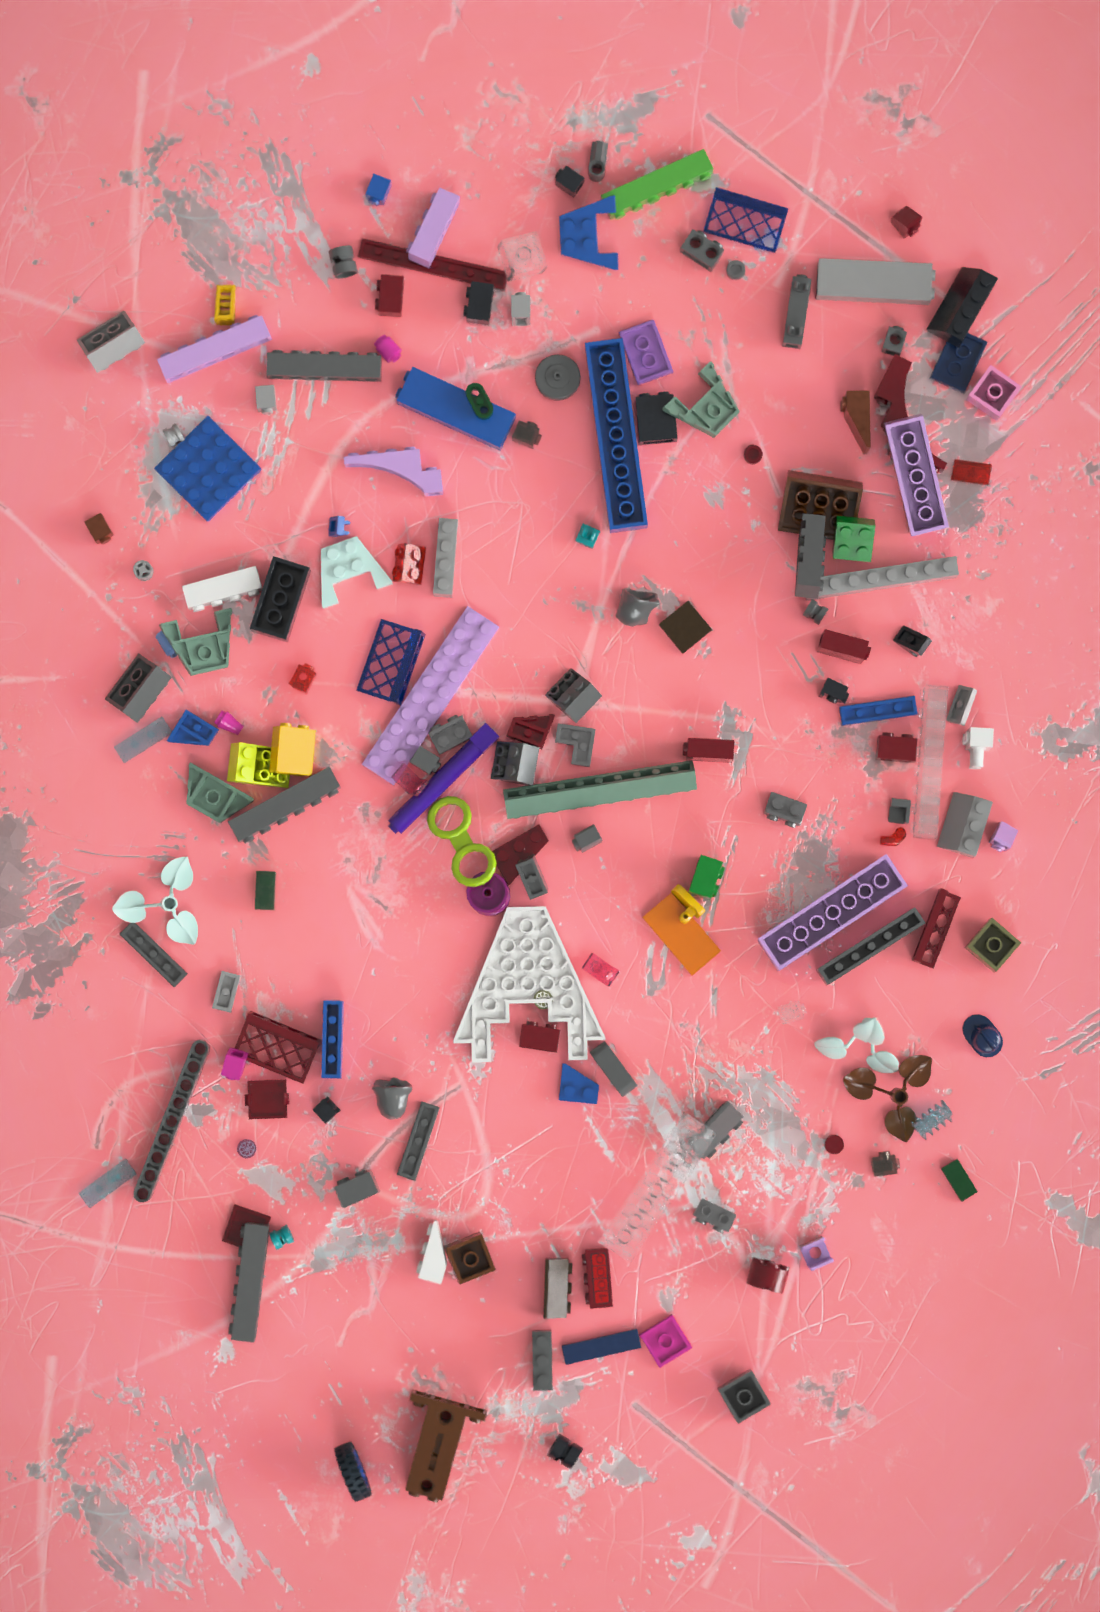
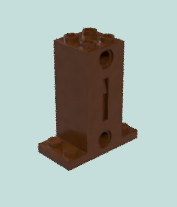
(438, 1443)

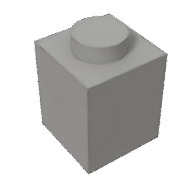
(266, 399)

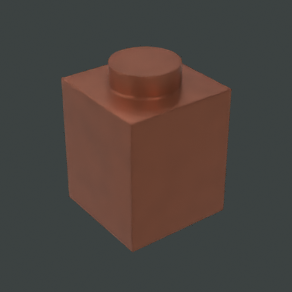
(99, 529)

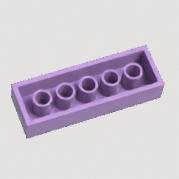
(916, 475)

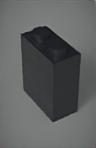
(652, 422)

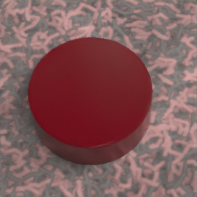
(753, 454)
(834, 1144)

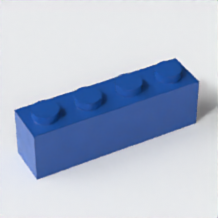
(332, 1039)

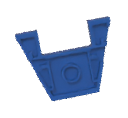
(580, 234)

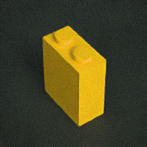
(292, 750)

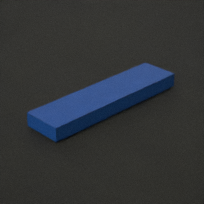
(878, 710)

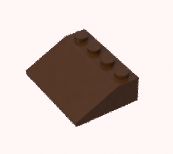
(818, 496)

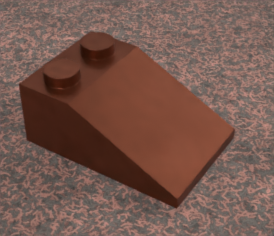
(857, 416)

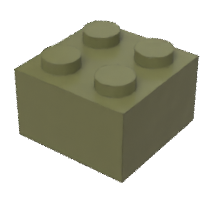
(992, 945)

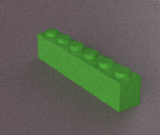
(660, 183)

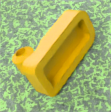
(689, 902)

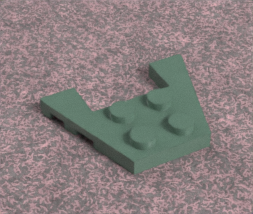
(712, 411)
(202, 652)

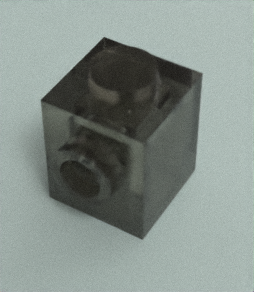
(527, 434)
(884, 1164)

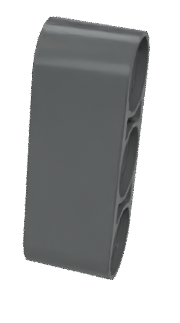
(613, 1069)

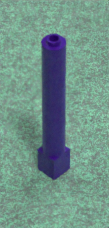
(443, 778)

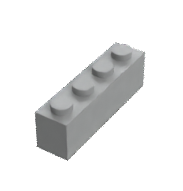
(445, 558)

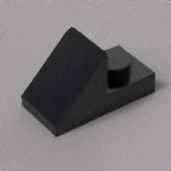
(912, 641)

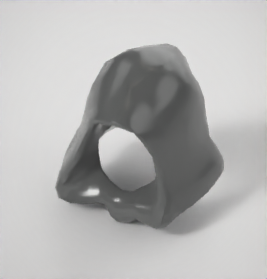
(636, 607)
(392, 1100)

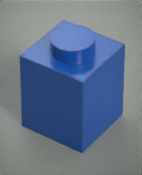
(378, 190)

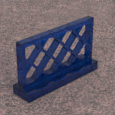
(752, 204)
(406, 667)

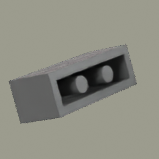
(542, 1360)

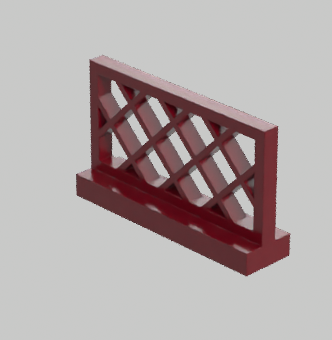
(282, 1031)

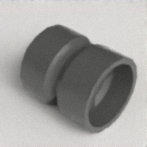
(343, 263)

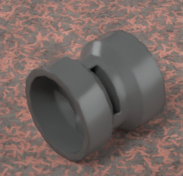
(815, 612)

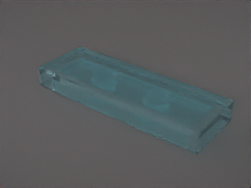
(143, 739)
(107, 1183)

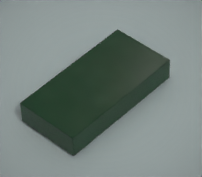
(959, 1180)

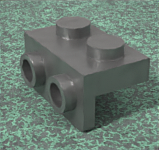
(715, 1215)

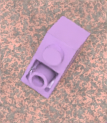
(1003, 837)

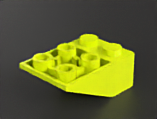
(251, 766)

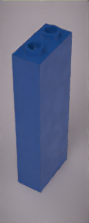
(451, 408)

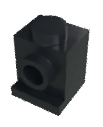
(834, 691)
(326, 1110)

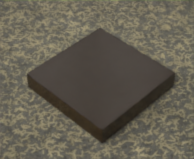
(685, 627)

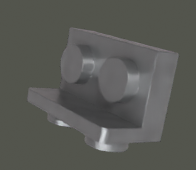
(450, 734)
(785, 809)

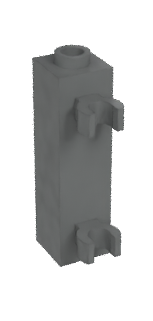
(796, 311)

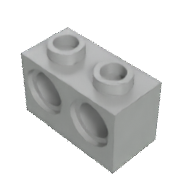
(520, 309)

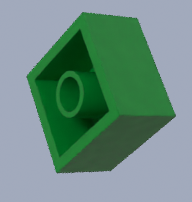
(853, 538)
(705, 877)

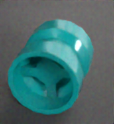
(281, 1237)

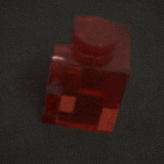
(303, 685)

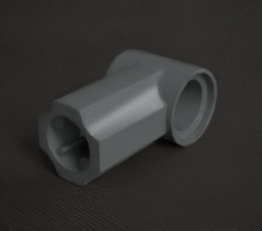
(597, 160)

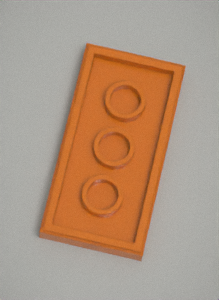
(686, 941)

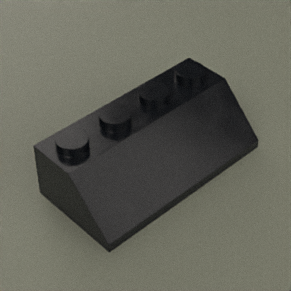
(962, 305)

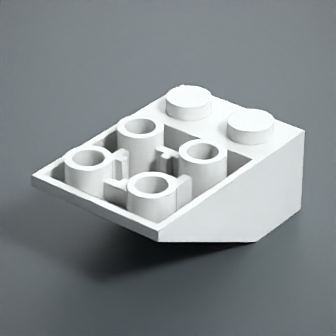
(434, 1261)

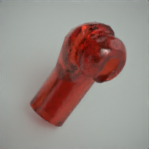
(895, 839)

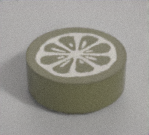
(542, 995)

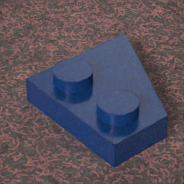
(192, 731)
(577, 1087)

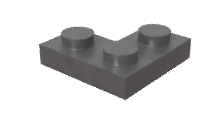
(582, 740)

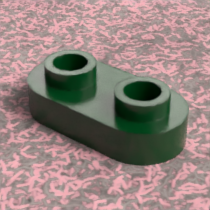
(479, 401)

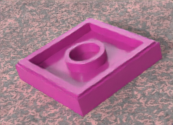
(665, 1341)

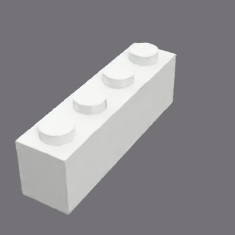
(222, 588)

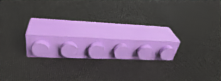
(214, 349)

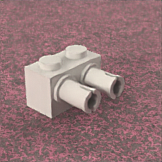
(976, 742)

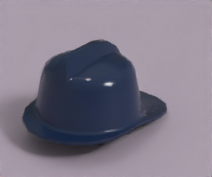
(982, 1035)

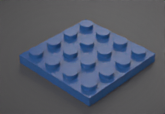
(208, 468)

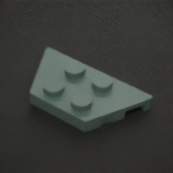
(213, 795)

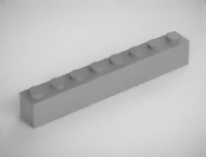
(889, 577)

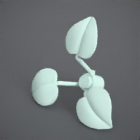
(182, 927)
(868, 1031)

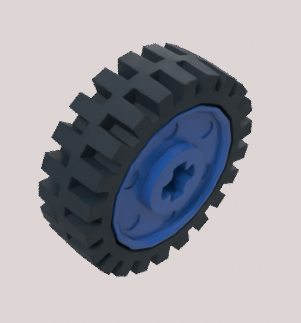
(352, 1471)

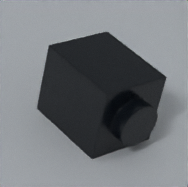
(569, 181)

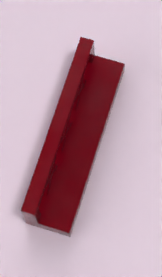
(929, 928)

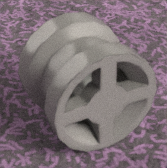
(173, 435)
(143, 567)

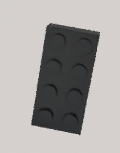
(280, 599)

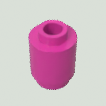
(388, 349)

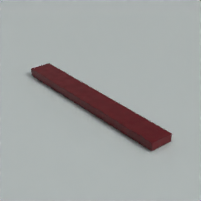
(440, 265)

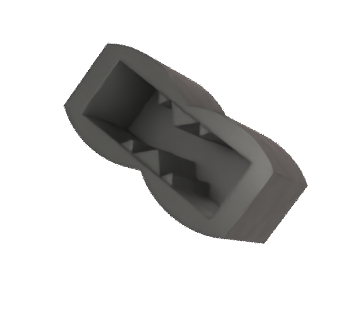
(586, 839)

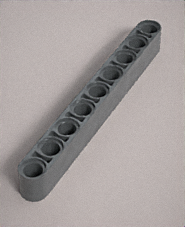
(164, 1128)

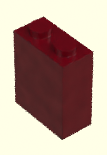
(843, 646)
(709, 750)

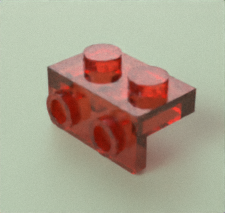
(409, 563)

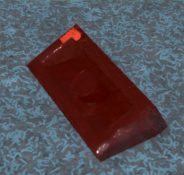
(971, 472)

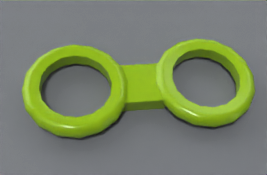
(461, 841)

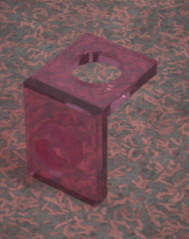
(409, 780)
(600, 969)

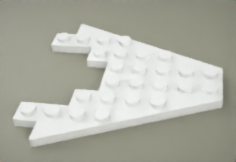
(520, 963)

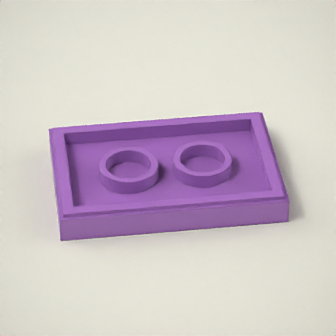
(646, 352)

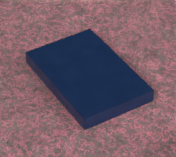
(957, 364)

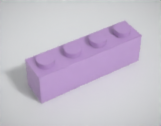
(434, 227)

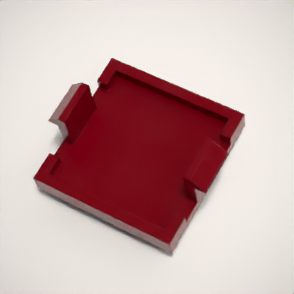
(267, 1099)

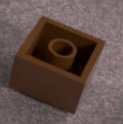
(469, 1258)

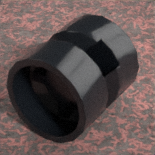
(565, 1451)

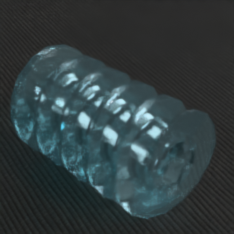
(932, 1120)

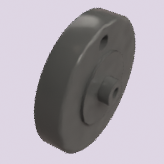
(557, 377)

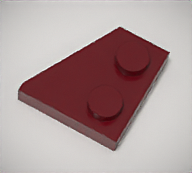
(531, 730)

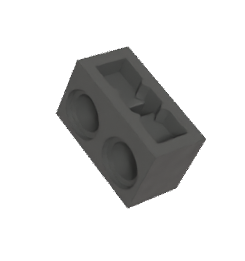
(699, 254)

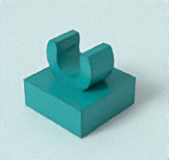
(587, 536)

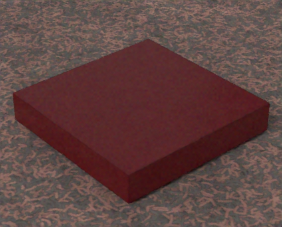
(238, 1218)

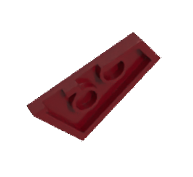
(519, 848)

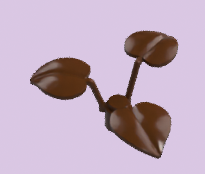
(915, 1070)

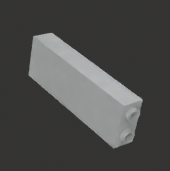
(875, 281)

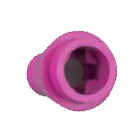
(228, 722)

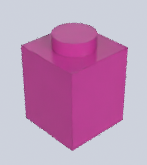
(234, 1064)

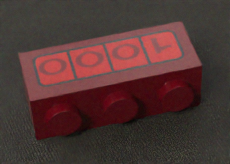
(597, 1278)

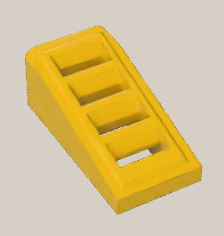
(225, 317)

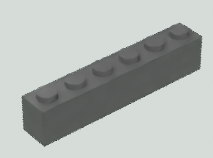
(324, 366)
(280, 807)
(870, 946)
(250, 1282)

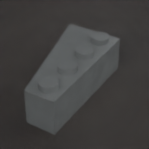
(810, 556)

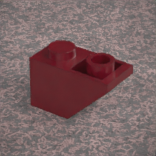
(907, 222)

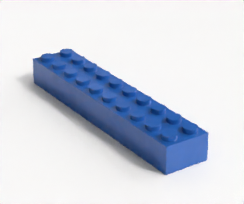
(616, 435)

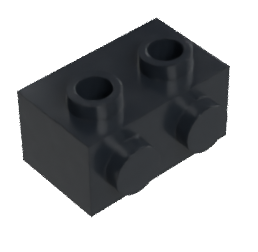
(479, 304)

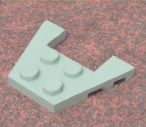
(345, 562)

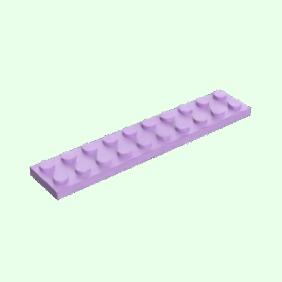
(431, 694)

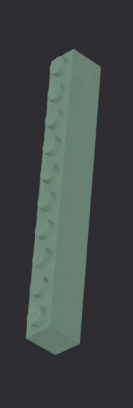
(600, 789)

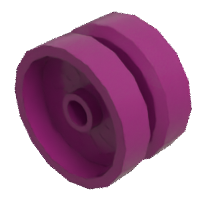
(492, 904)

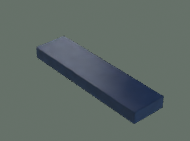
(601, 1346)

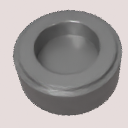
(735, 270)

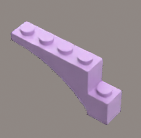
(403, 464)

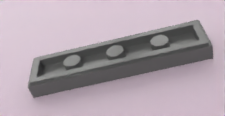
(153, 954)
(418, 1140)

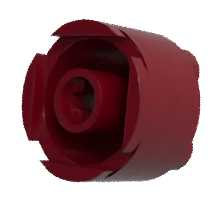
(767, 1275)

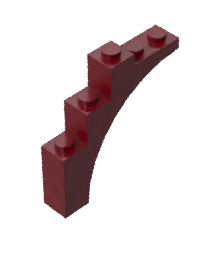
(892, 393)

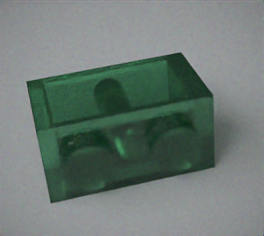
(266, 890)

